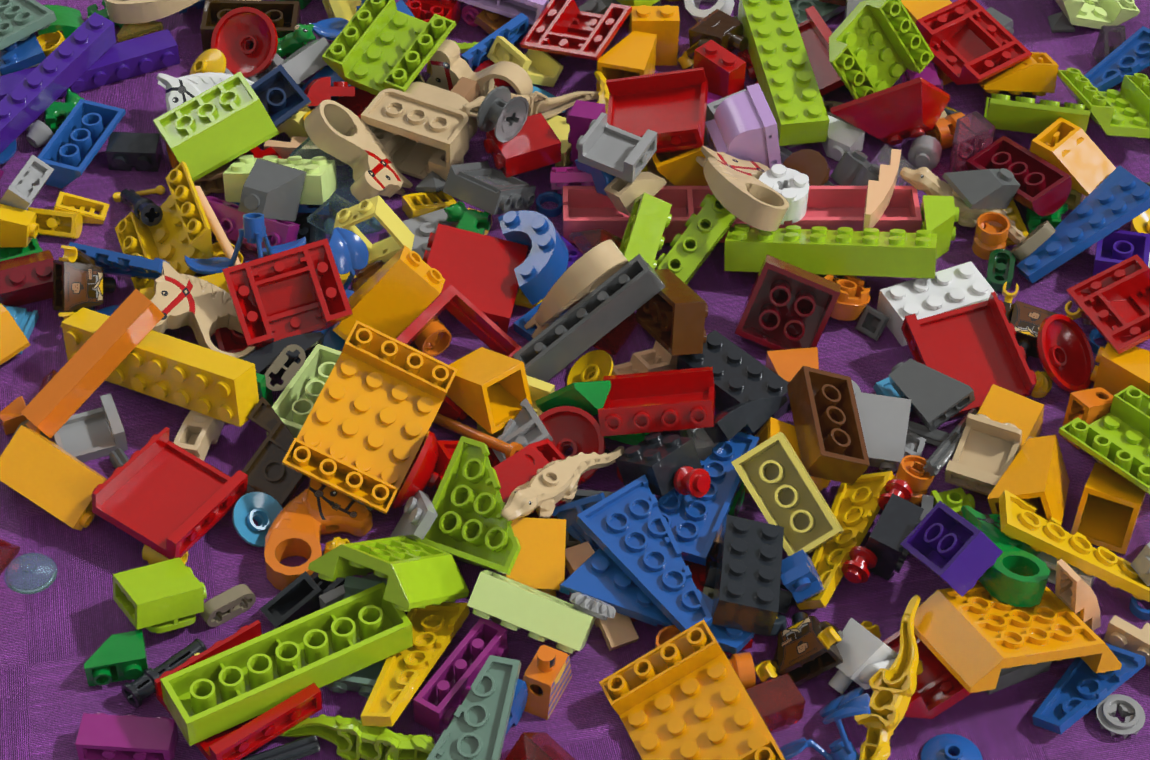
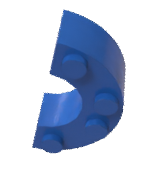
(547, 255)

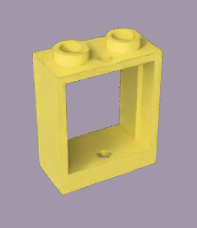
(377, 208)

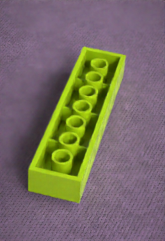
(784, 71)
(834, 251)
(283, 662)

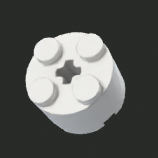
(792, 186)

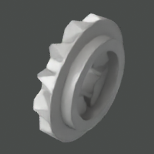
(592, 606)
(1127, 707)

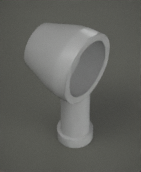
(38, 134)

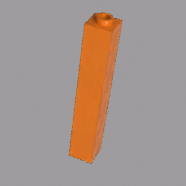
(92, 364)

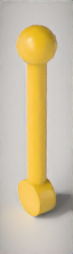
(159, 190)

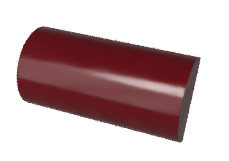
(1042, 184)

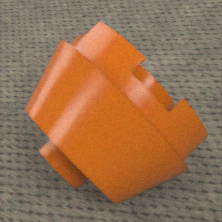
(852, 298)

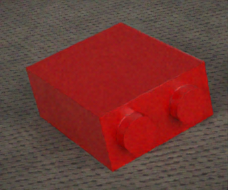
(722, 68)
(529, 150)

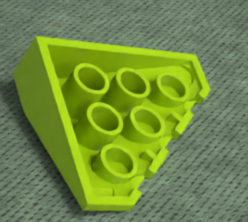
(470, 512)

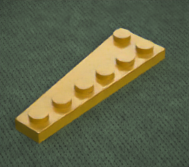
(855, 511)
(1022, 523)
(406, 670)

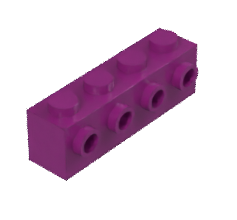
(231, 220)
(453, 680)

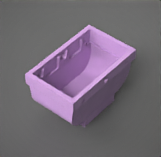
(745, 128)

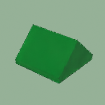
(583, 395)

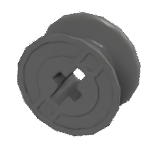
(502, 114)

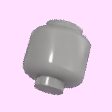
(925, 152)

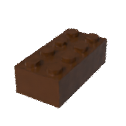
(675, 316)
(827, 425)

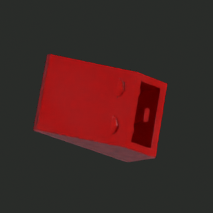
(426, 9)
(524, 465)

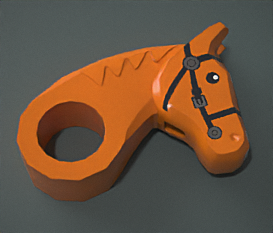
(302, 522)

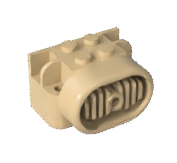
(421, 128)

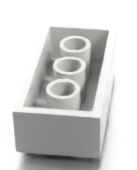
(927, 297)

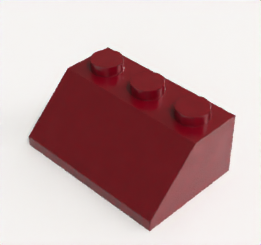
(26, 279)

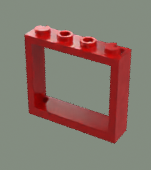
(474, 320)

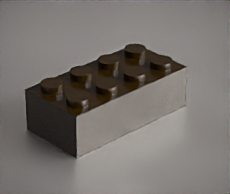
(283, 14)

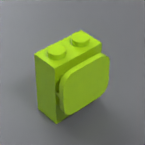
(160, 595)

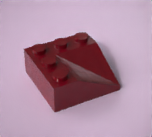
(787, 307)

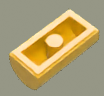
(58, 222)

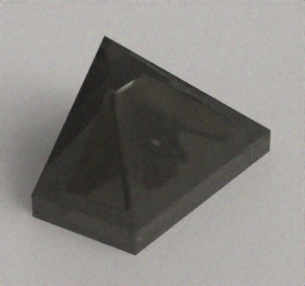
(1108, 40)

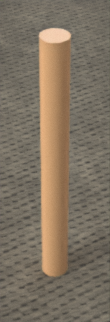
(216, 227)

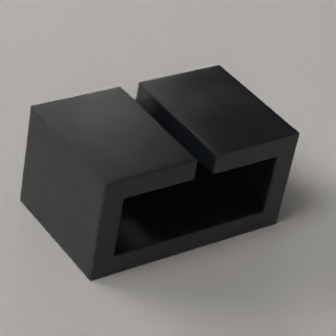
(134, 150)

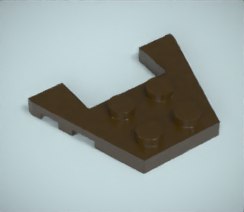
(265, 467)

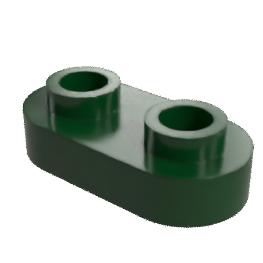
(1000, 269)

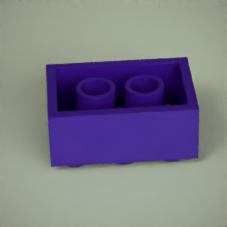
(951, 548)

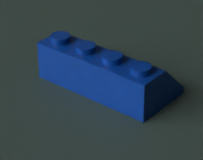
(79, 140)

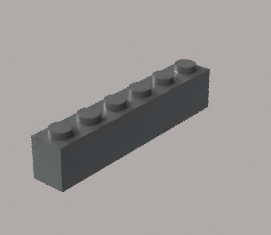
(590, 319)

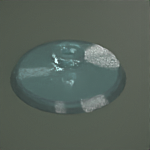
(30, 573)

